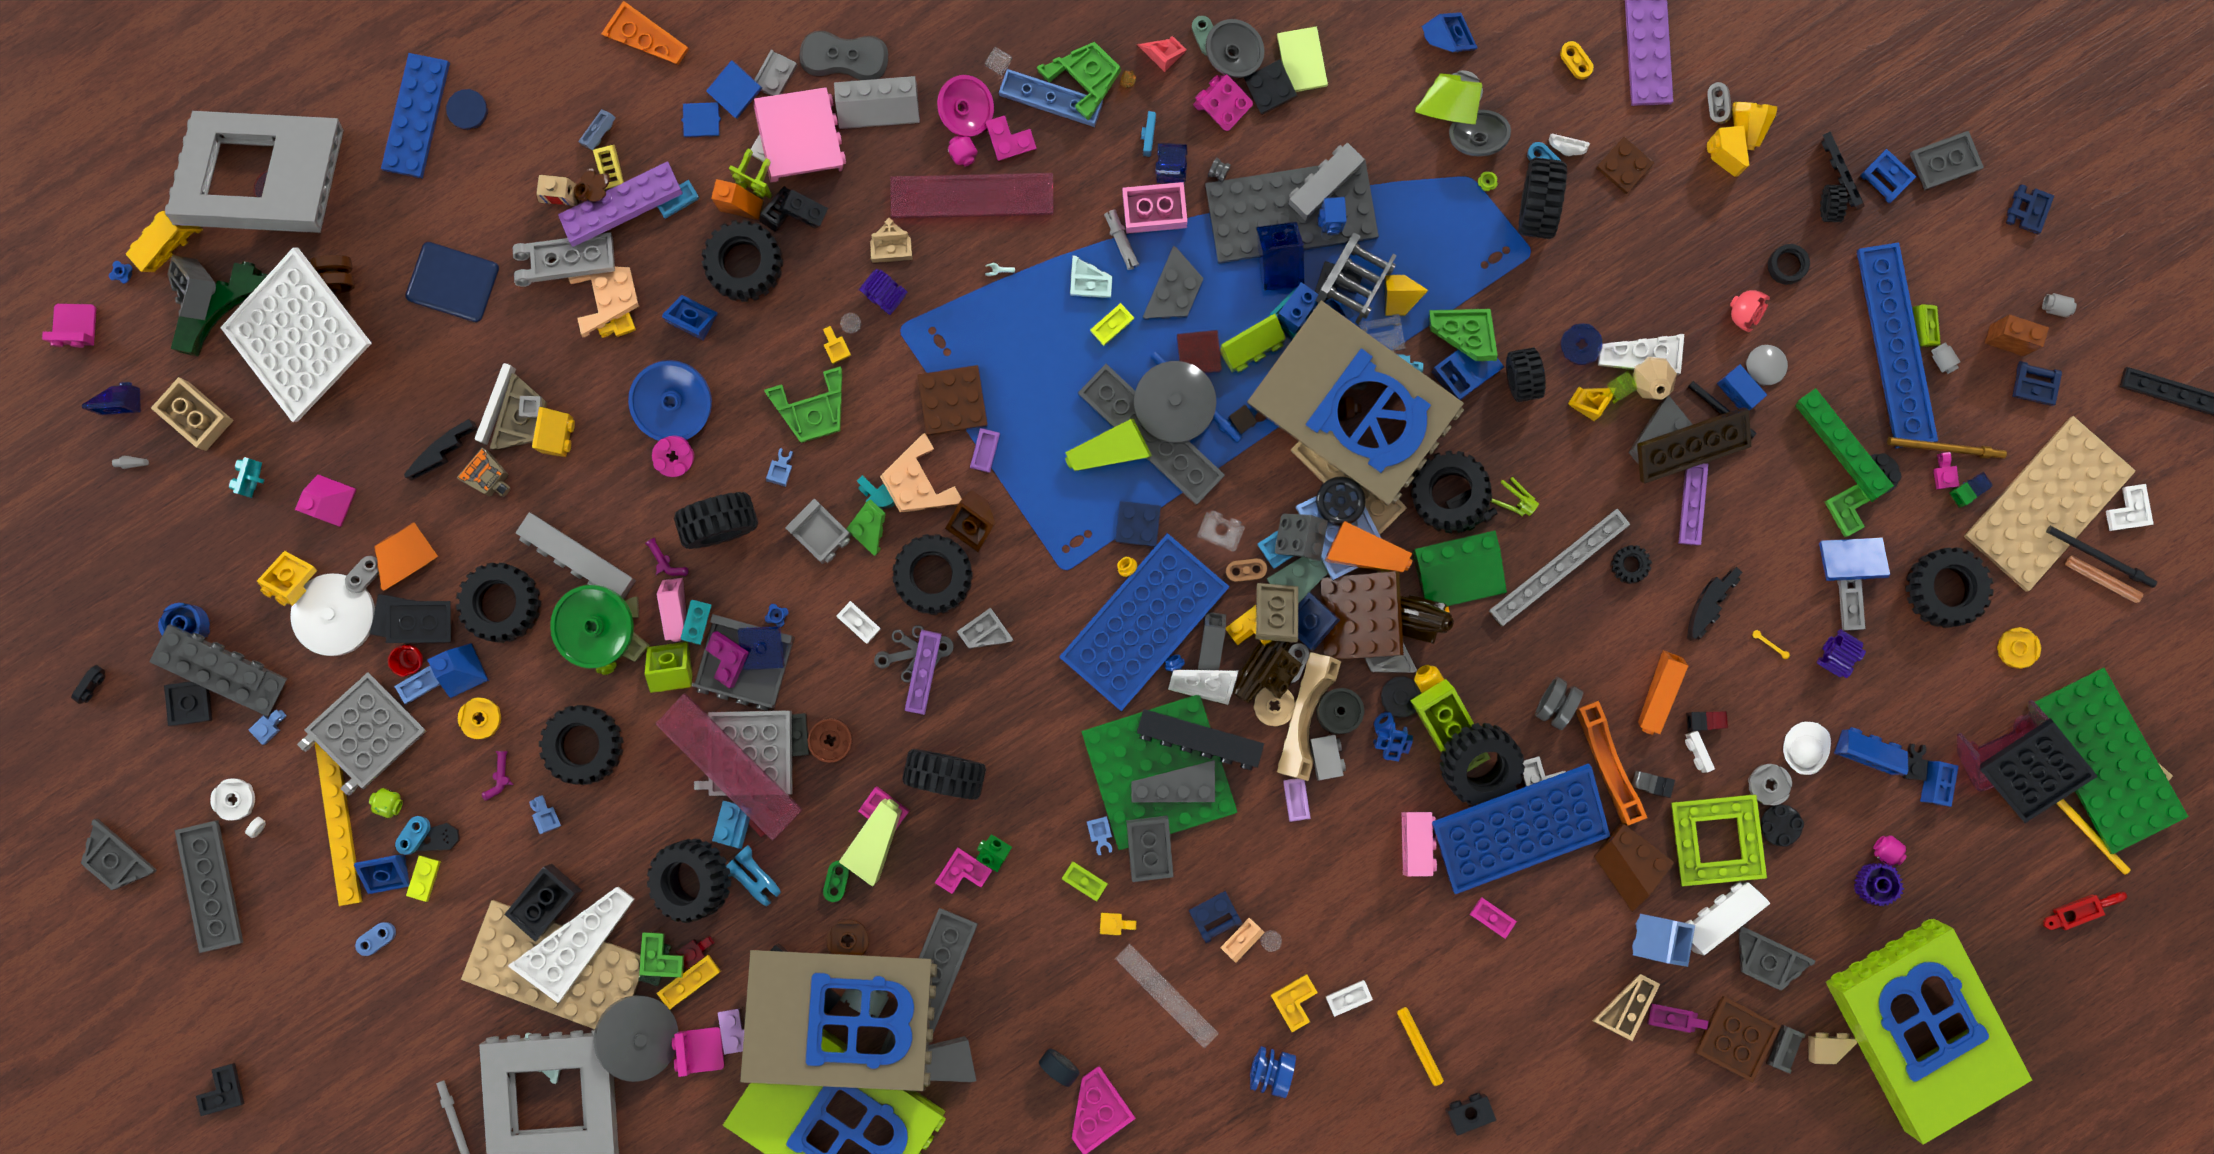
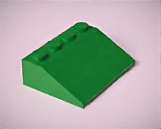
(1461, 569)

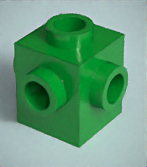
(993, 852)

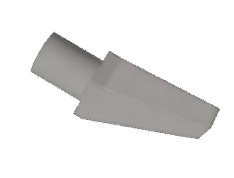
(129, 462)

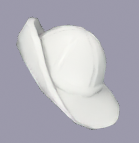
(1807, 747)

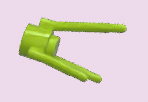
(1527, 502)

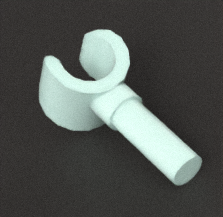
(996, 269)

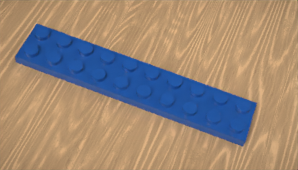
(1896, 343)

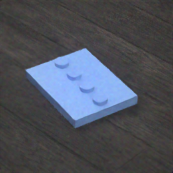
(1364, 522)

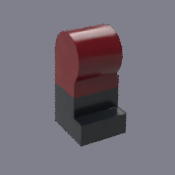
(1706, 720)

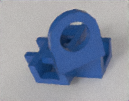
(1387, 731)

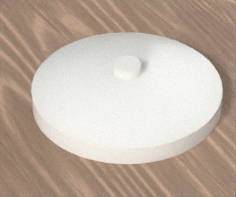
(331, 617)

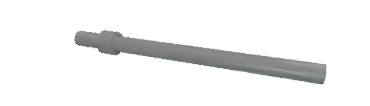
(447, 1103)

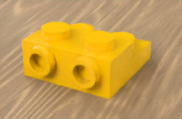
(286, 579)

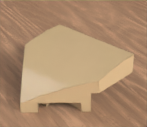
(890, 244)

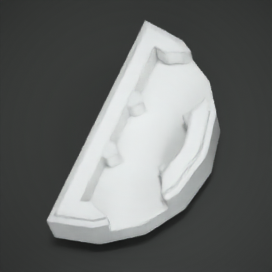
(1568, 145)

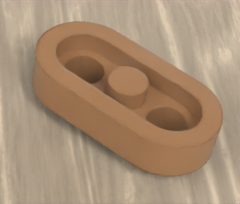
(1245, 568)

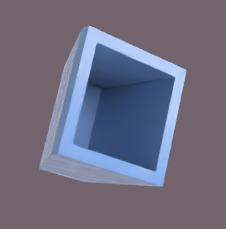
(1663, 940)

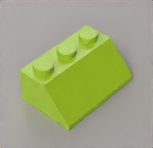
(1253, 344)

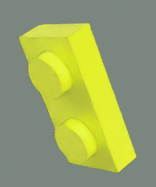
(1112, 324)
(423, 878)

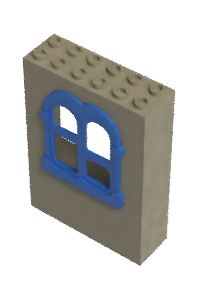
(788, 1020)

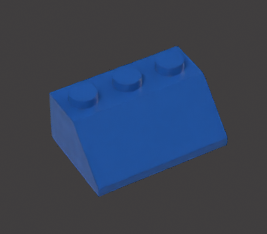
(1872, 752)

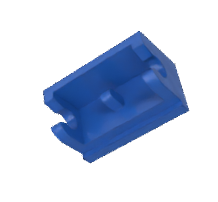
(1741, 388)
(1939, 783)

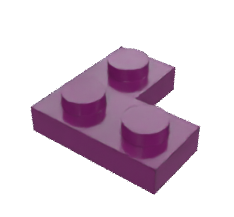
(731, 657)

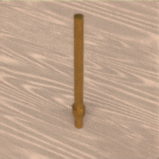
(1983, 451)

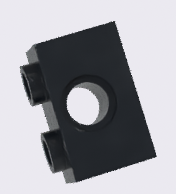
(1482, 1116)

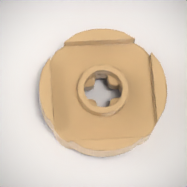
(1274, 717)

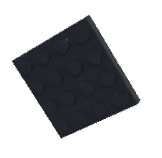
(2037, 770)

